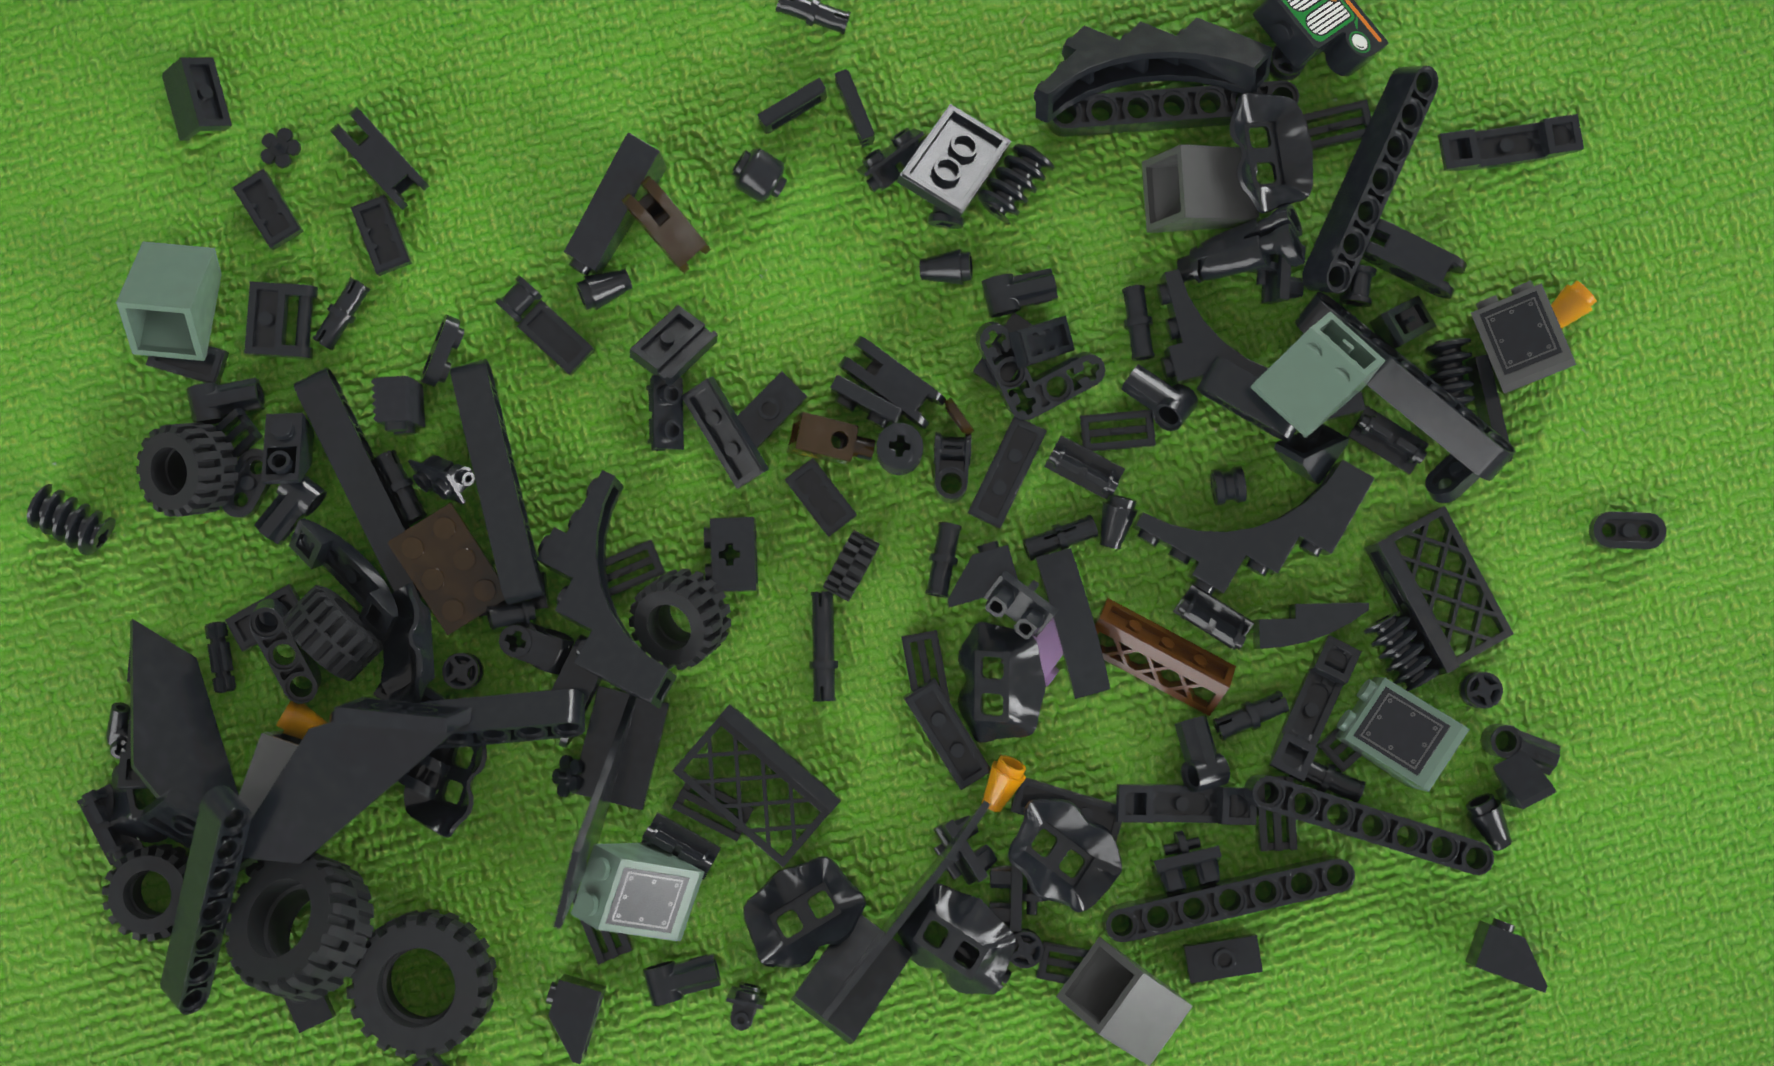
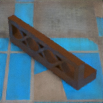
(1163, 652)

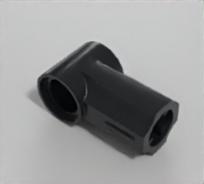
(1009, 293)
(213, 402)
(1168, 403)
(290, 506)
(1541, 751)
(1202, 764)
(672, 980)

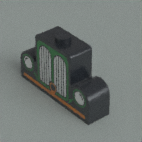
(1317, 26)

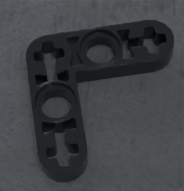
(1037, 386)

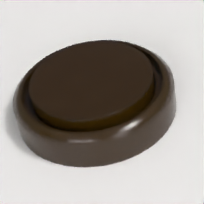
(958, 417)

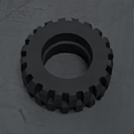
(332, 939)
(384, 1013)

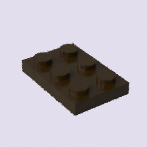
(448, 568)

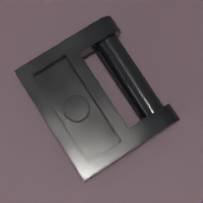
(268, 320)

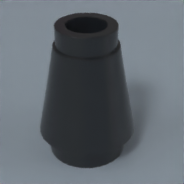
(947, 267)
(603, 288)
(1116, 520)
(1489, 820)

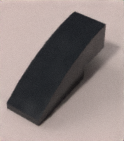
(1305, 623)

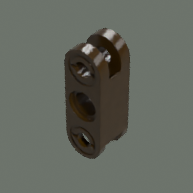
(666, 224)

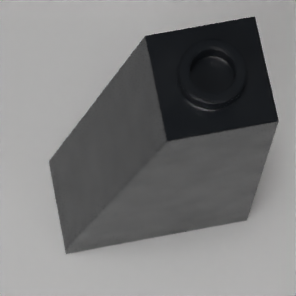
(606, 217)

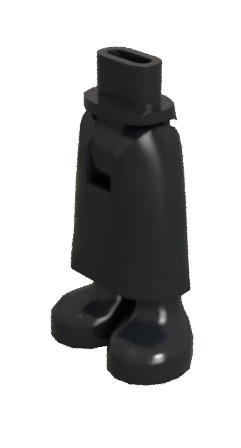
(1246, 247)

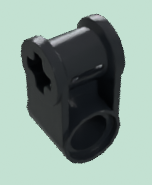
(952, 459)
(543, 647)

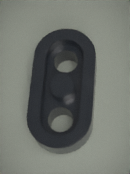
(436, 365)
(1449, 480)
(249, 484)
(1625, 530)

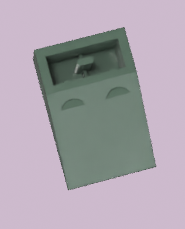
(1318, 374)

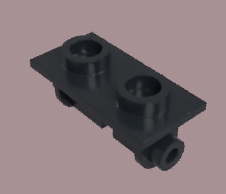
(882, 164)
(667, 414)
(1389, 440)
(1084, 467)
(442, 477)
(1214, 617)
(98, 810)
(681, 842)
(745, 1003)

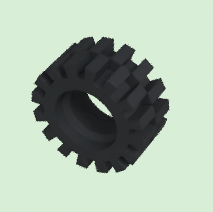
(851, 565)

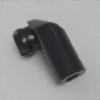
(118, 728)

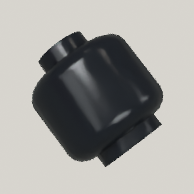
(759, 174)

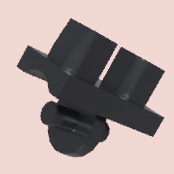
(1277, 281)
(1019, 603)
(966, 863)
(1171, 868)
(1011, 912)

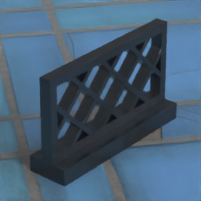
(1410, 598)
(775, 758)

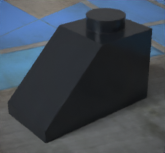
(981, 573)
(1505, 954)
(575, 1012)

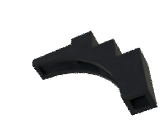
(1148, 54)
(1199, 344)
(1315, 523)
(588, 603)

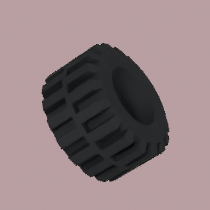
(187, 469)
(332, 633)
(660, 633)
(125, 890)

